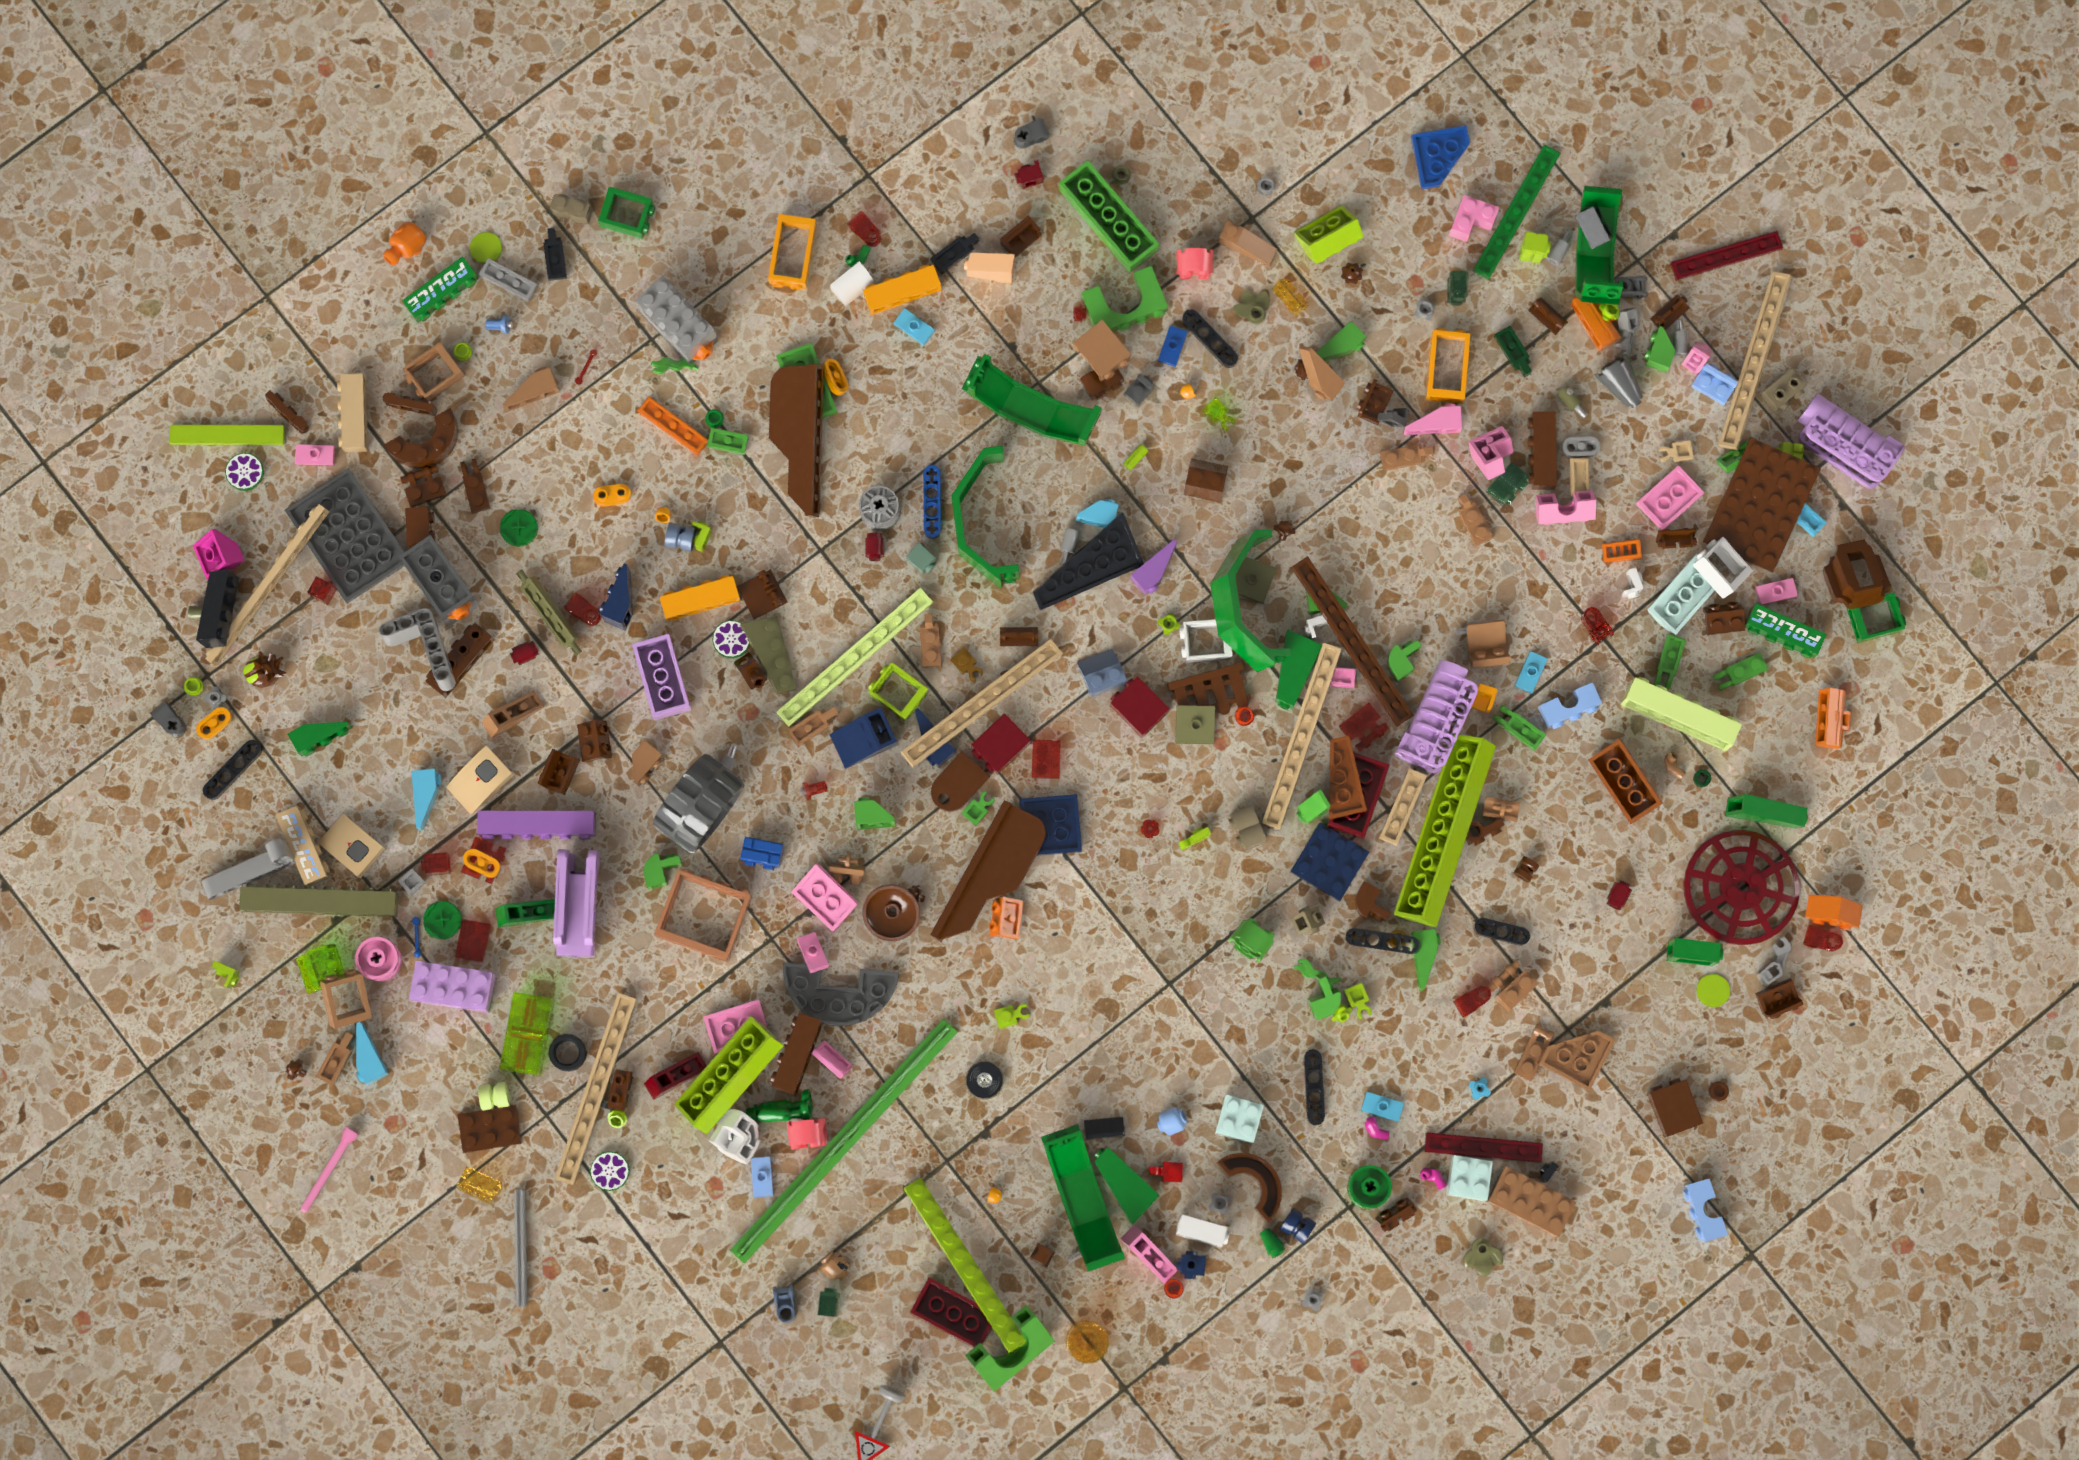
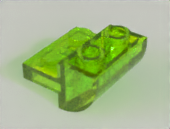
(317, 965)

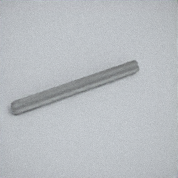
(520, 1247)

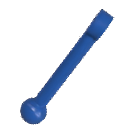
(416, 921)

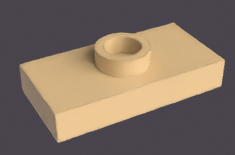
(1579, 475)

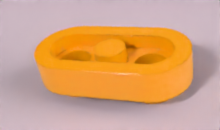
(835, 377)
(612, 496)
(212, 721)
(482, 863)

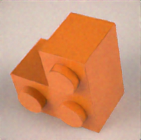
(1835, 910)

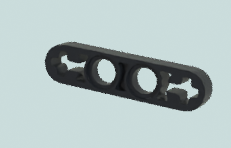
(1211, 337)
(230, 767)
(1383, 941)
(1314, 1087)

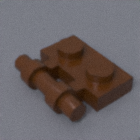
(426, 491)

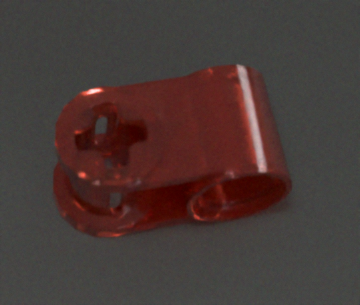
(863, 227)
(581, 608)
(1597, 626)
(1819, 938)
(1470, 1002)

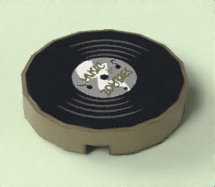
(984, 1080)

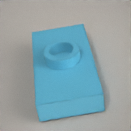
(914, 327)
(1810, 520)
(1531, 672)
(1382, 1106)

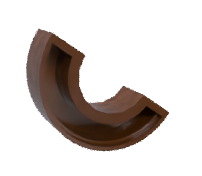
(433, 450)
(1264, 1175)

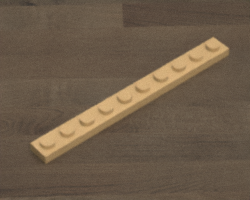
(1755, 361)
(270, 580)
(981, 703)
(1301, 736)
(595, 1089)

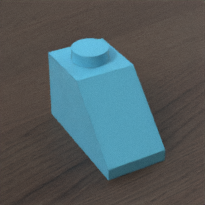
(1099, 513)

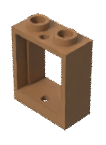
(424, 359)
(350, 1017)

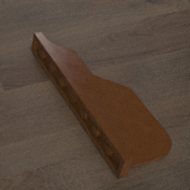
(797, 430)
(994, 869)

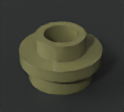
(1121, 169)

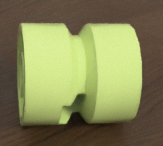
(494, 1095)

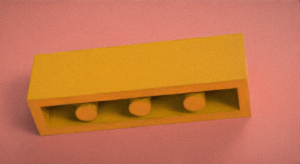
(901, 289)
(699, 598)

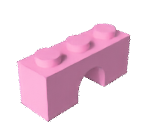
(1580, 509)

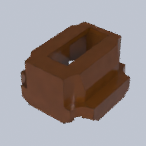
(1843, 581)

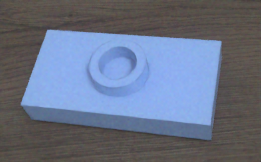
(761, 1177)

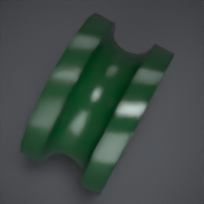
(1706, 782)

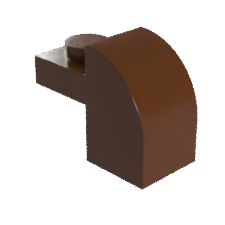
(1365, 902)

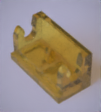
(479, 1185)

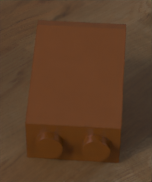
(1205, 480)

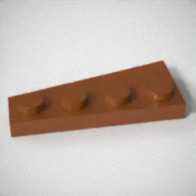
(1344, 785)

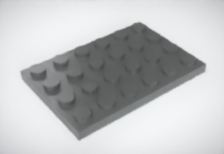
(352, 539)

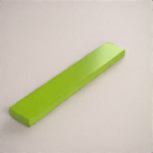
(227, 435)

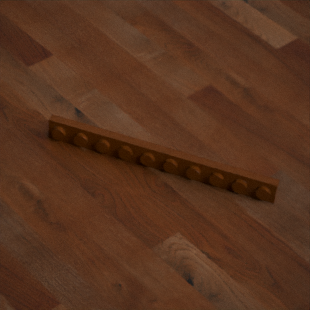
(1352, 641)

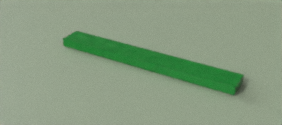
(1516, 212)

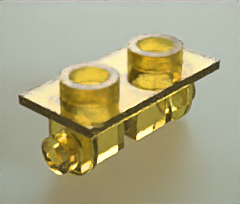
(1284, 291)

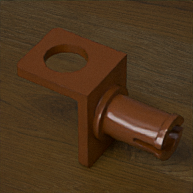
(751, 671)

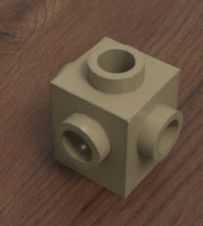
(1308, 921)

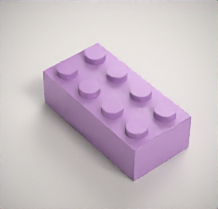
(661, 677)
(452, 986)

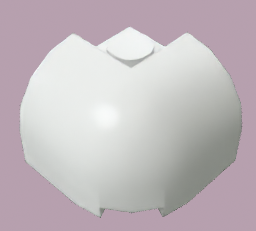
(736, 1136)

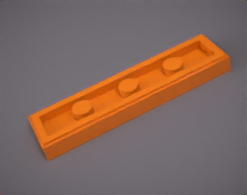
(673, 426)

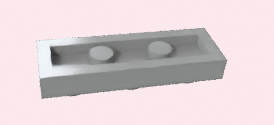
(508, 280)

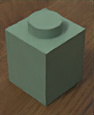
(921, 559)

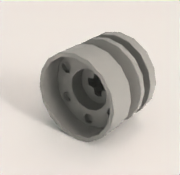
(884, 517)

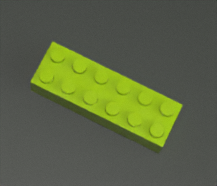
(728, 1075)

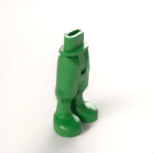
(782, 1109)

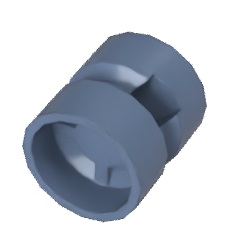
(680, 537)

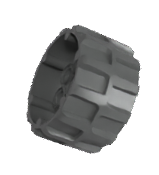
(698, 803)

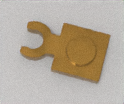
(965, 663)

